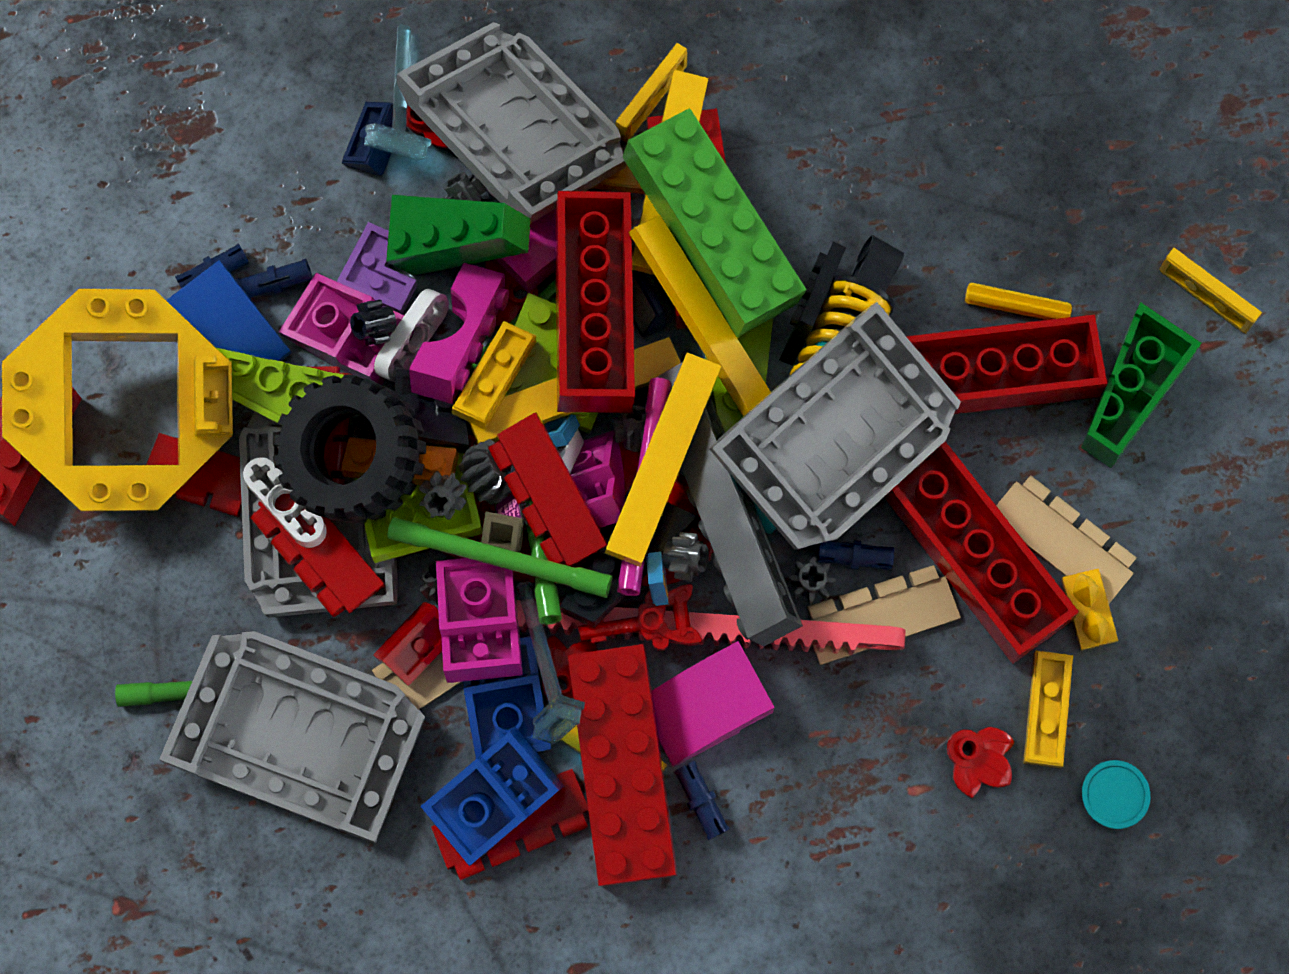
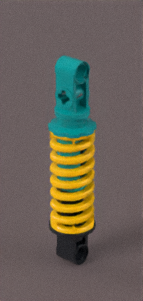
(851, 295)

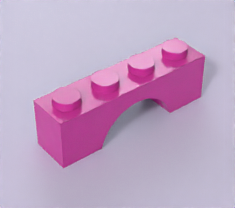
(445, 365)

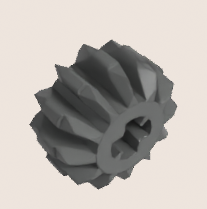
(483, 474)

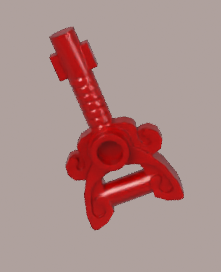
(651, 622)

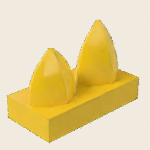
(1094, 621)

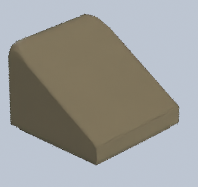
(503, 531)

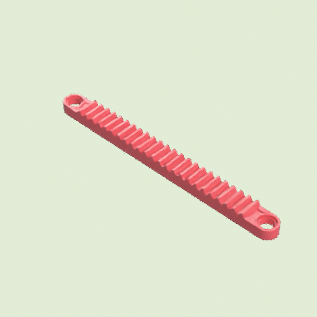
(725, 627)

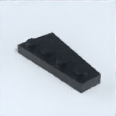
(592, 608)

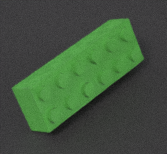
(713, 222)

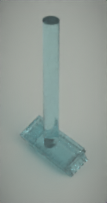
(396, 139)
(562, 712)

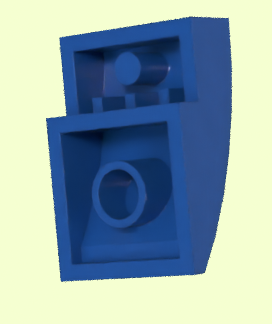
(227, 315)
(506, 703)
(492, 796)

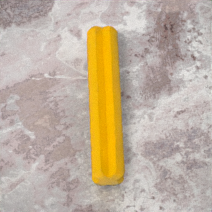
(1016, 302)

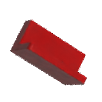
(413, 644)

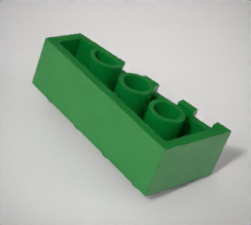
(447, 233)
(1142, 374)

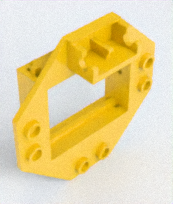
(40, 398)

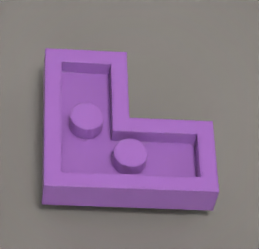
(370, 273)

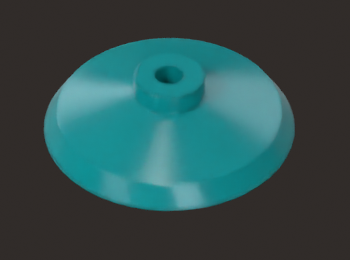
(1116, 794)

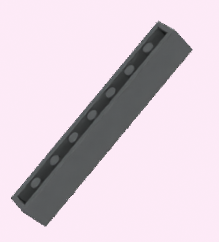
(736, 537)

